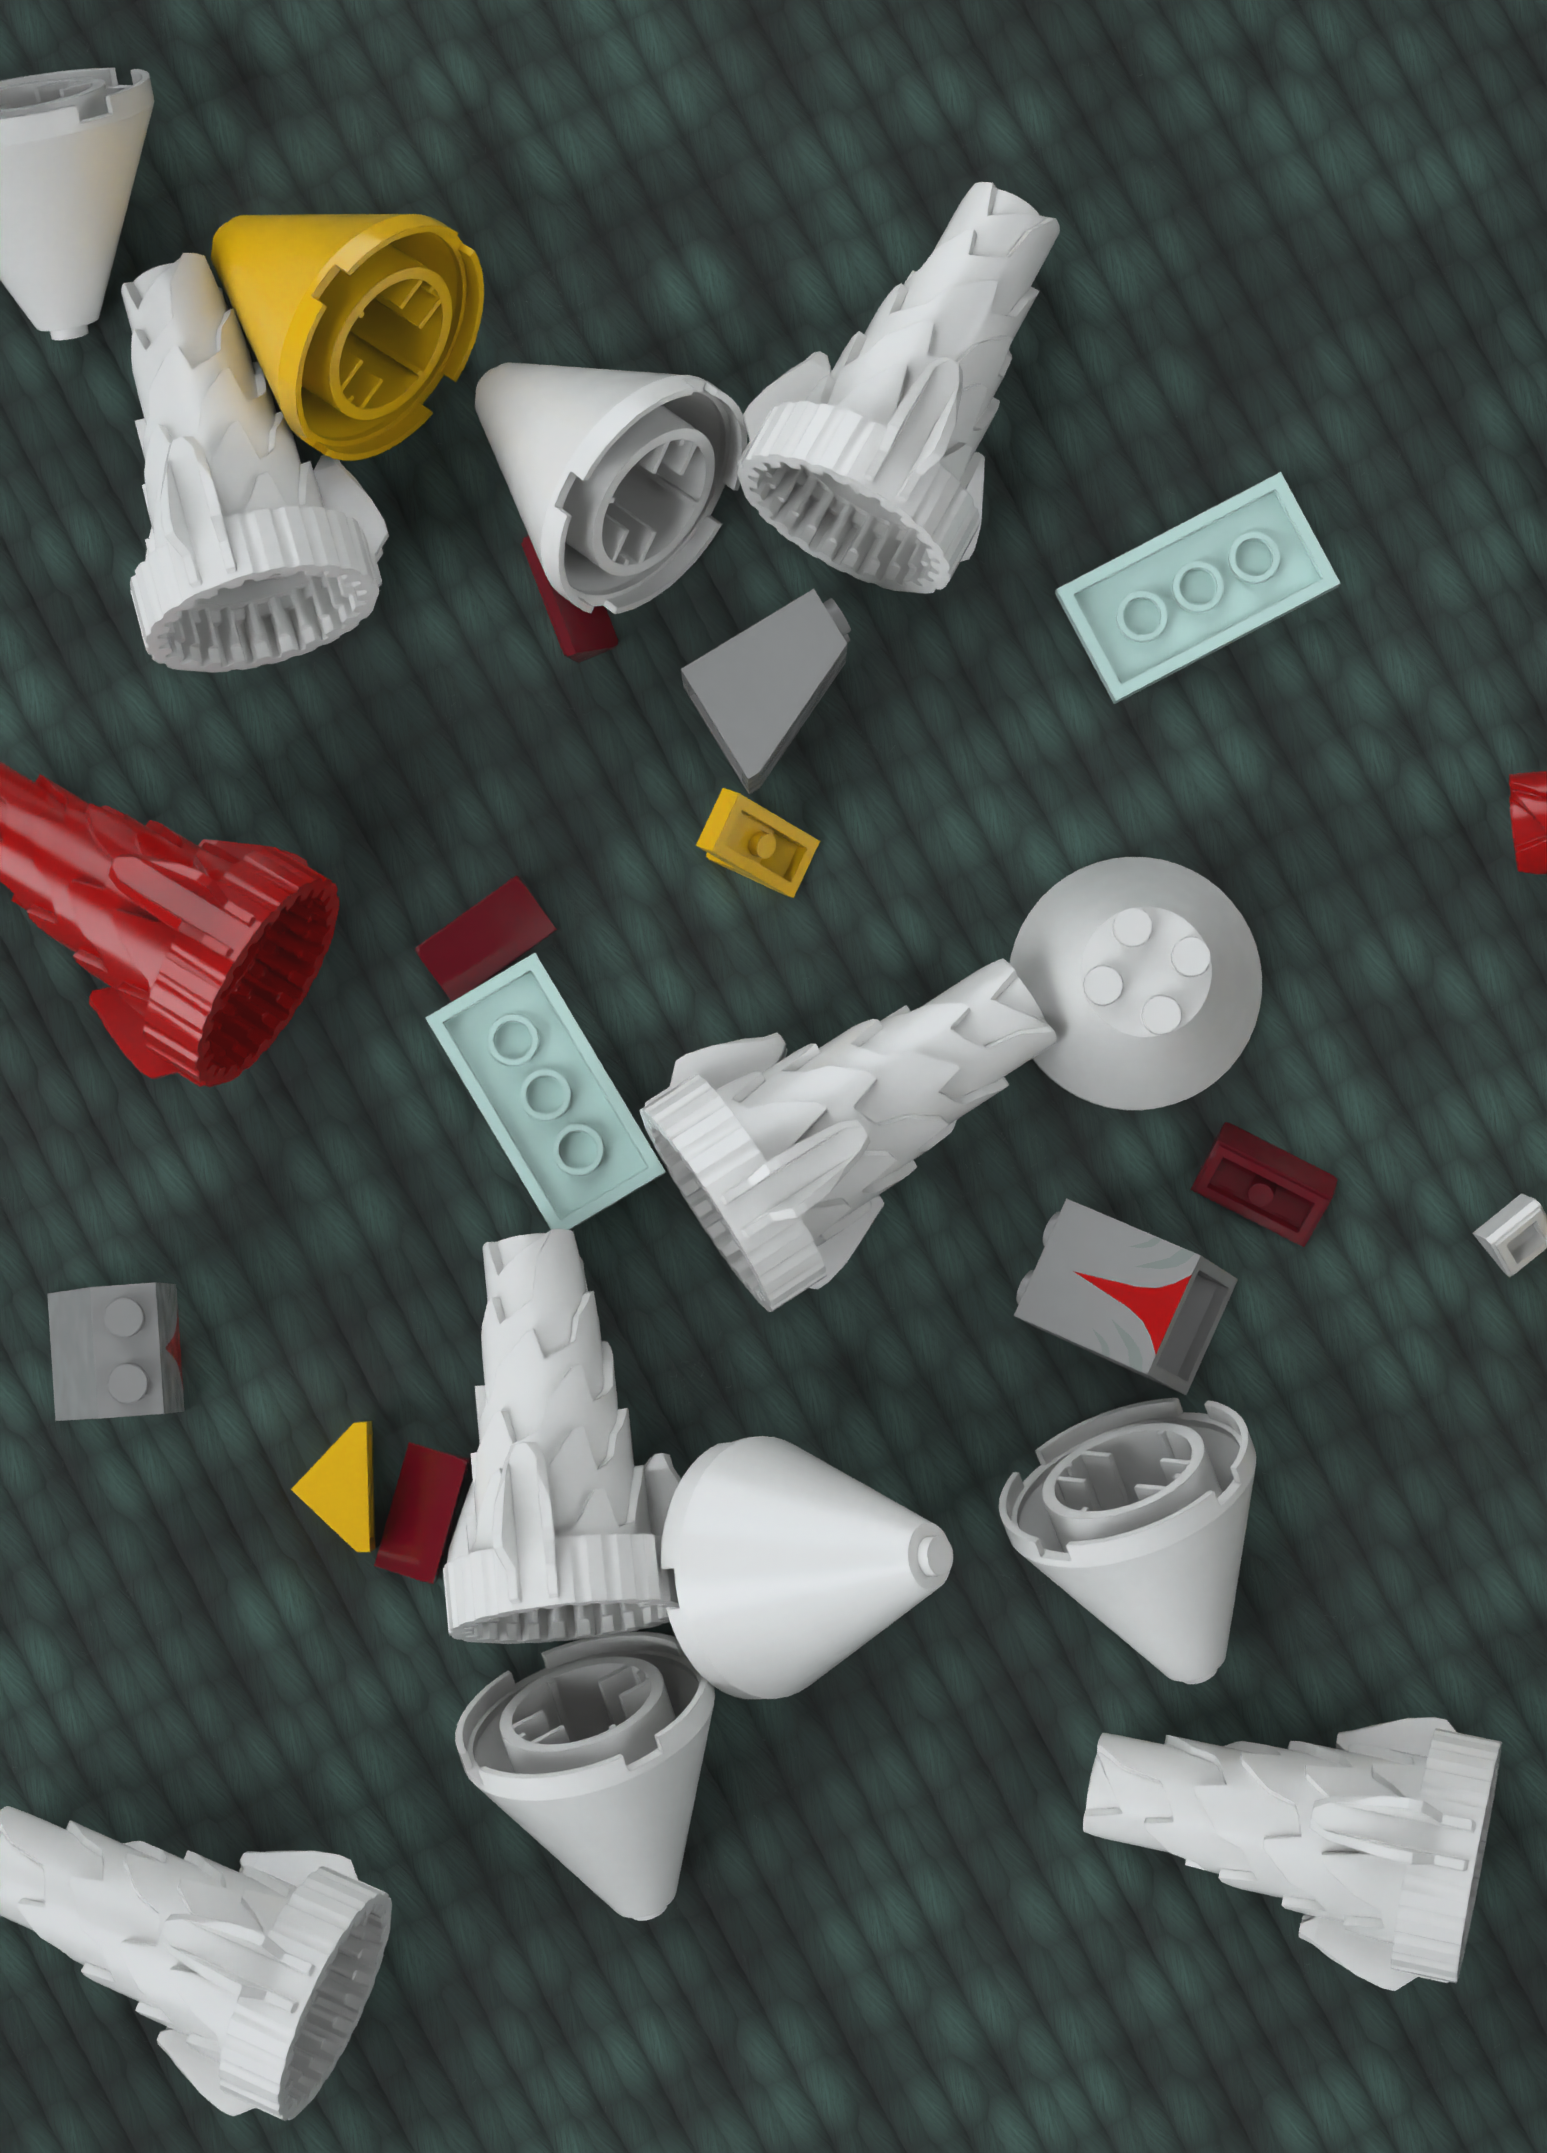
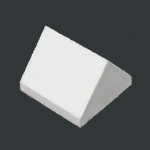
(1515, 1234)

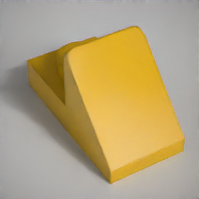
(757, 843)

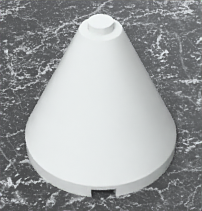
(66, 188)
(612, 472)
(1144, 1525)
(788, 1565)
(598, 1760)

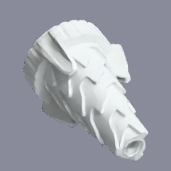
(880, 452)
(244, 540)
(798, 1147)
(557, 1516)
(1359, 1837)
(242, 1967)

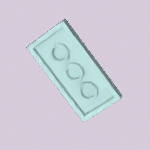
(1197, 588)
(545, 1094)

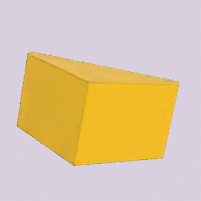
(343, 1487)

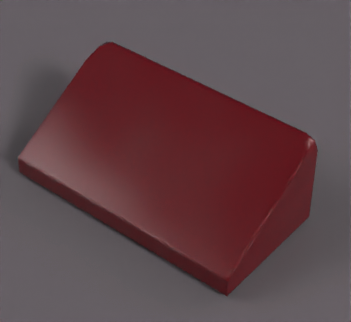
(578, 632)
(485, 939)
(1265, 1184)
(422, 1513)

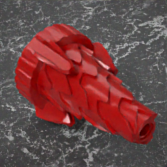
(194, 939)

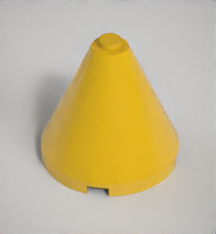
(352, 318)

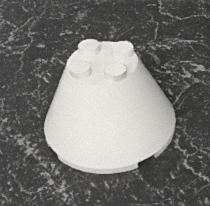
(1140, 981)

